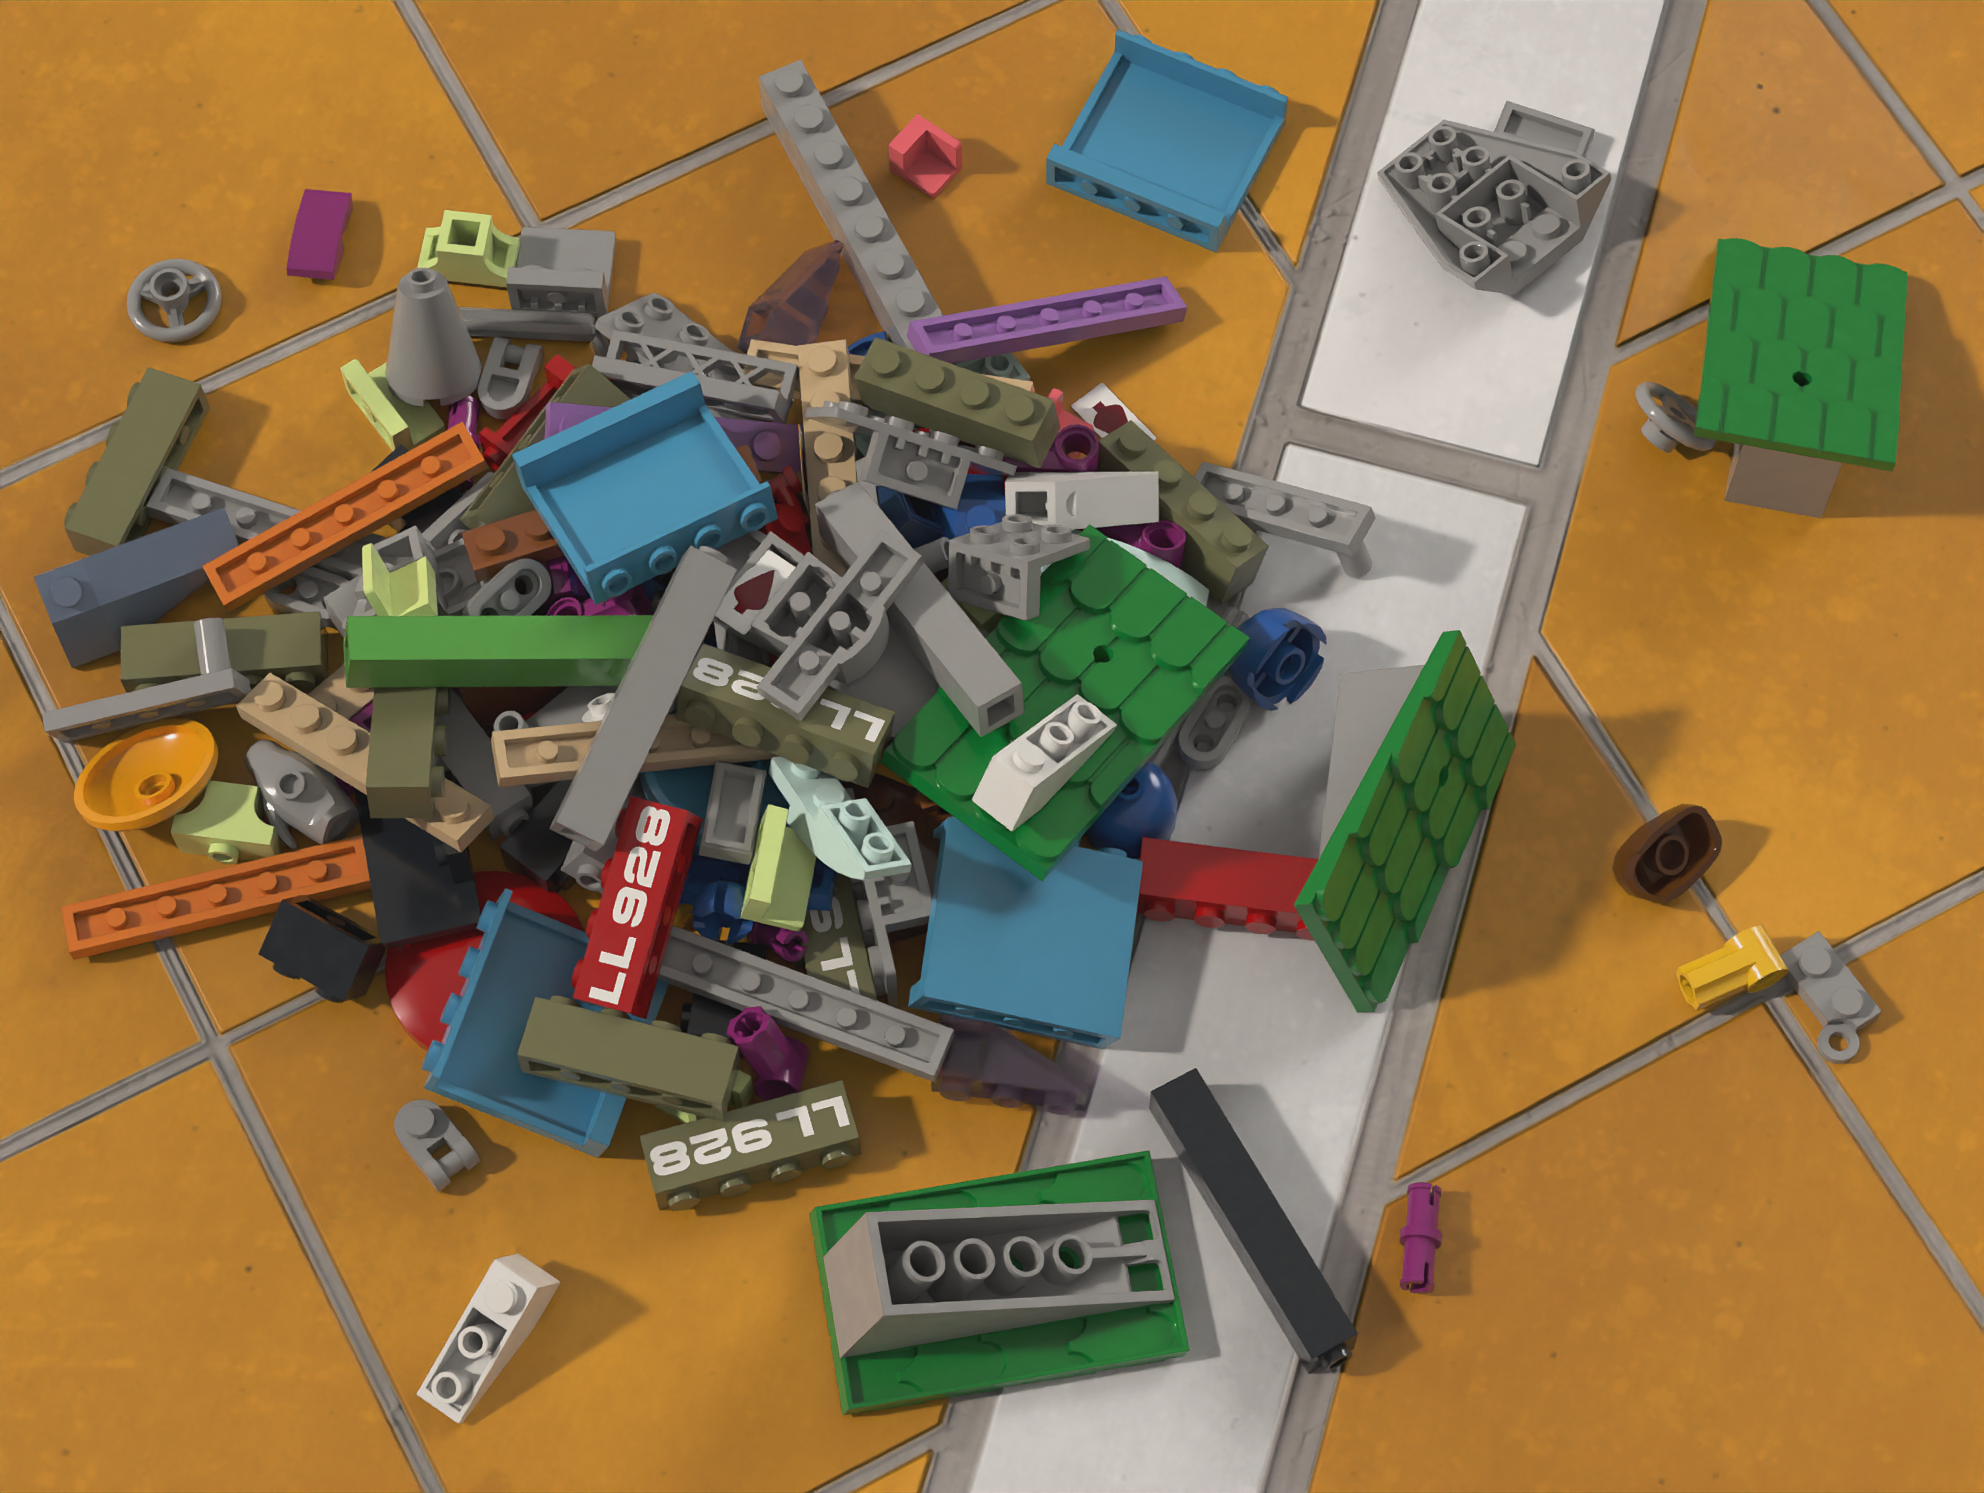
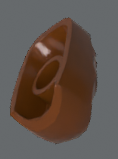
(1668, 854)

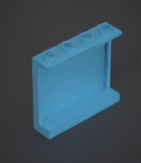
(1169, 141)
(642, 488)
(1027, 949)
(478, 1060)

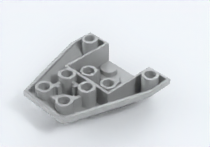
(1494, 202)

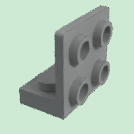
(562, 271)
(1002, 563)

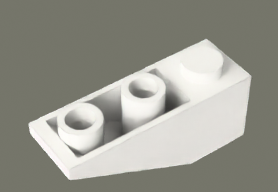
(1084, 498)
(1041, 762)
(488, 1334)

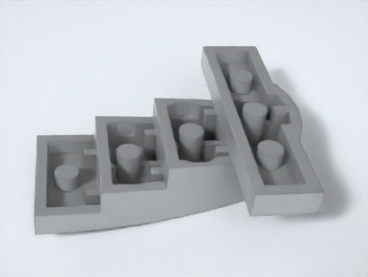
(821, 621)

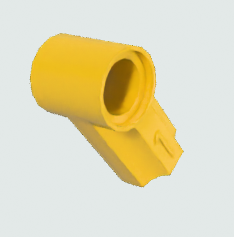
(1743, 963)

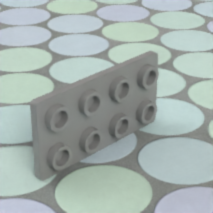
(660, 319)
(912, 462)
(891, 905)

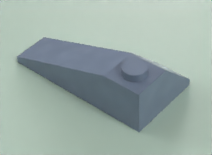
(130, 584)

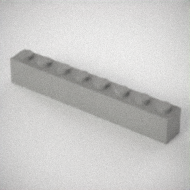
(846, 201)

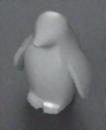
(300, 795)

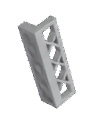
(719, 395)

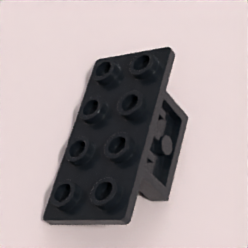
(416, 880)

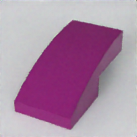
(318, 234)

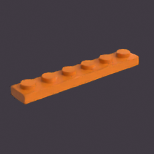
(345, 517)
(214, 897)

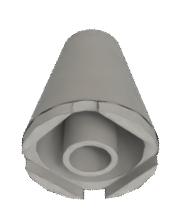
(430, 343)

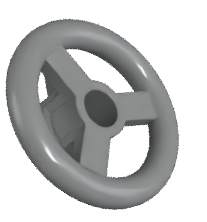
(168, 278)
(1670, 422)

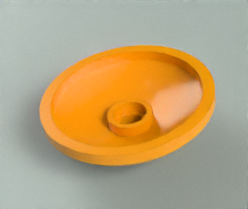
(146, 775)

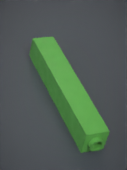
(490, 650)

